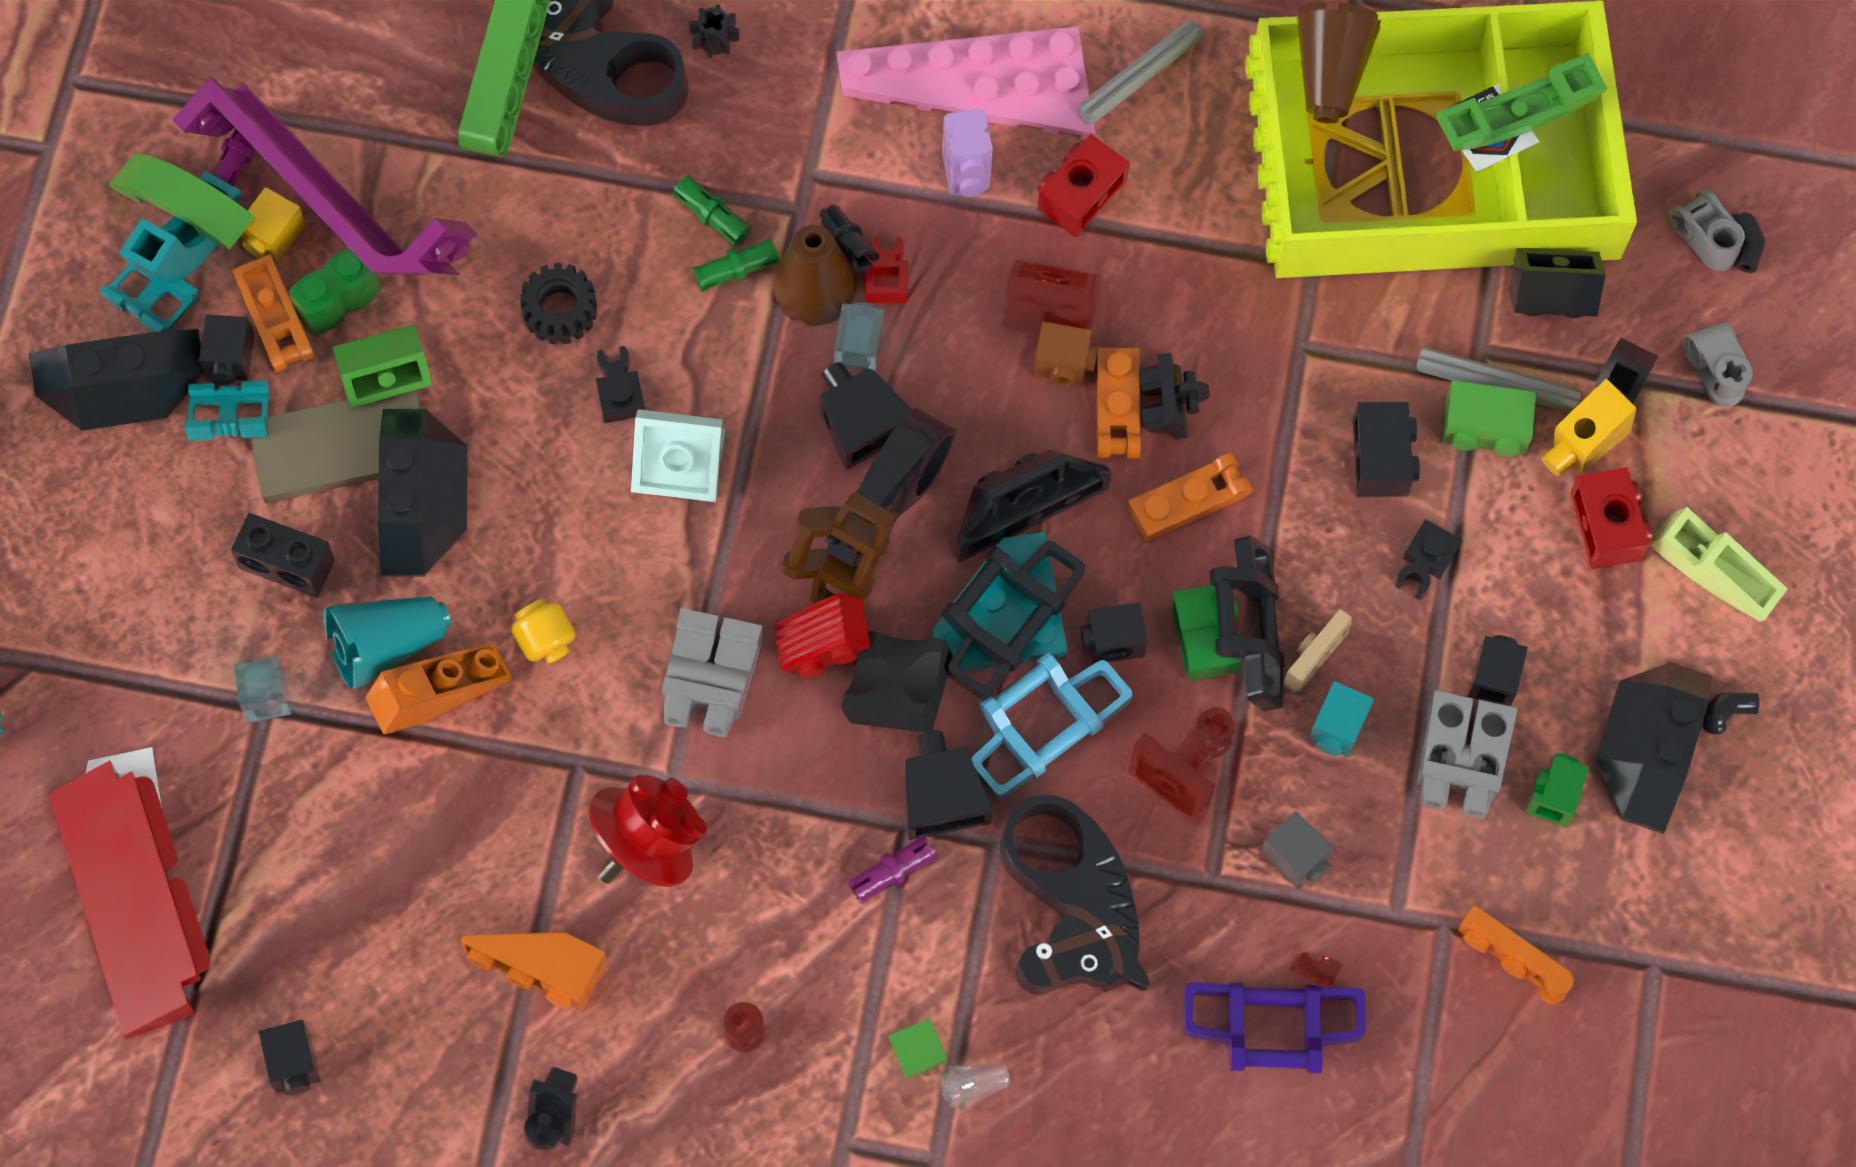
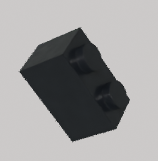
(1557, 282)
(1384, 449)

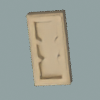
(1316, 650)

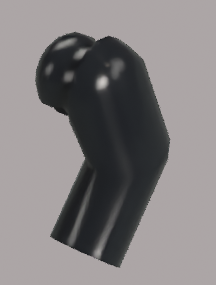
(1752, 244)
(1724, 706)

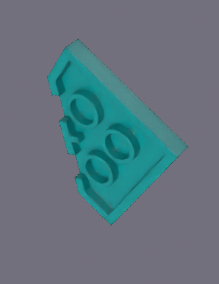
(1005, 610)

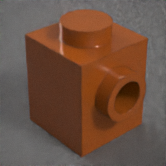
(1064, 354)

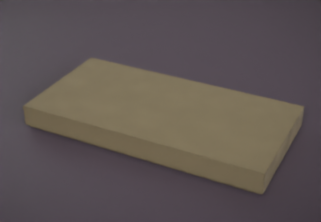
(322, 447)

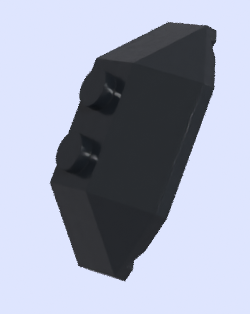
(118, 377)
(419, 492)
(1026, 496)
(1652, 741)

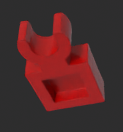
(888, 276)

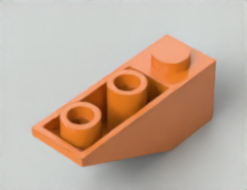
(434, 686)
(549, 961)

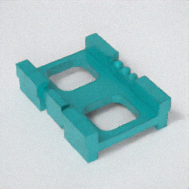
(141, 306)
(228, 400)

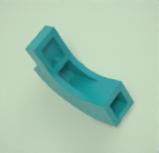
(176, 247)

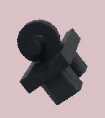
(1167, 379)
(551, 1110)

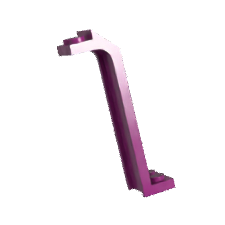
(219, 109)

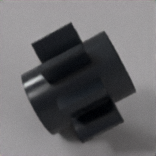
(714, 31)

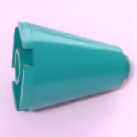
(382, 634)

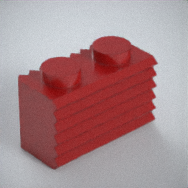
(822, 635)

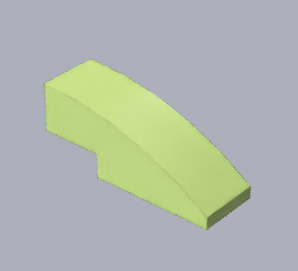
(1717, 564)

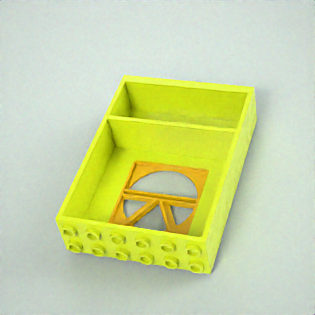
(1551, 196)

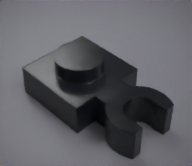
(619, 391)
(1429, 554)

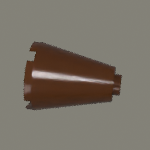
(1334, 56)
(814, 278)

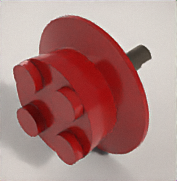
(647, 830)

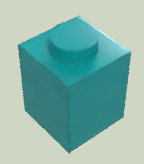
(1340, 720)

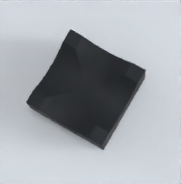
(898, 683)

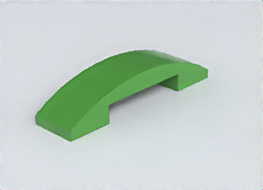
(1523, 108)
(183, 196)

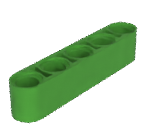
(502, 76)

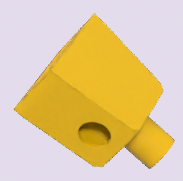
(1601, 419)

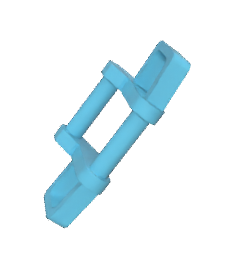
(1065, 690)

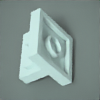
(677, 455)

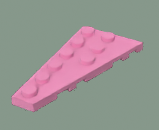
(1012, 76)

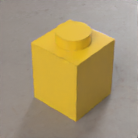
(274, 226)

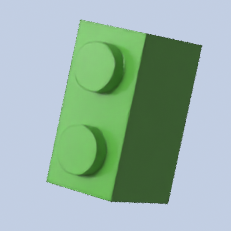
(382, 366)
(1488, 418)

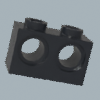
(283, 555)

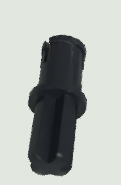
(848, 237)

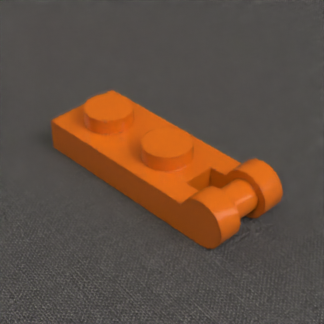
(272, 312)
(1118, 402)
(1188, 498)
(1516, 955)

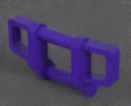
(1239, 1057)

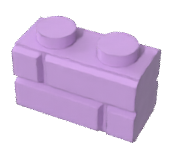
(967, 152)

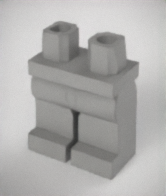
(706, 686)
(1459, 766)

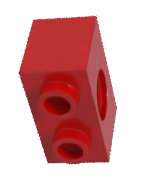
(1076, 206)
(1604, 540)

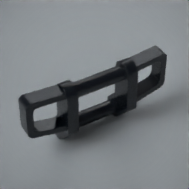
(1018, 578)
(1262, 656)

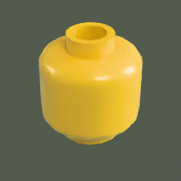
(543, 631)

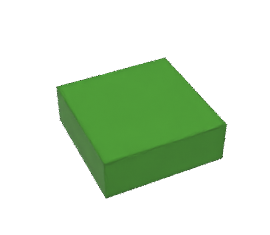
(917, 1049)

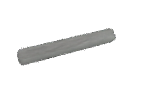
(1139, 72)
(1471, 371)

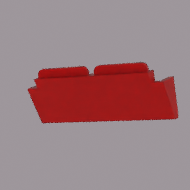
(134, 912)

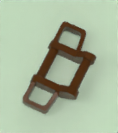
(849, 528)

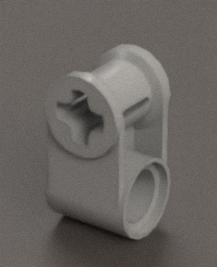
(1703, 224)
(1719, 363)

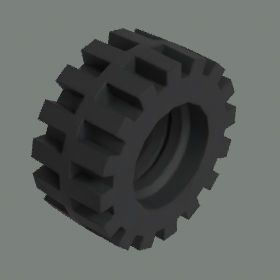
(552, 282)

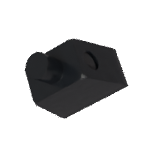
(859, 412)
(943, 790)

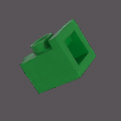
(1558, 790)

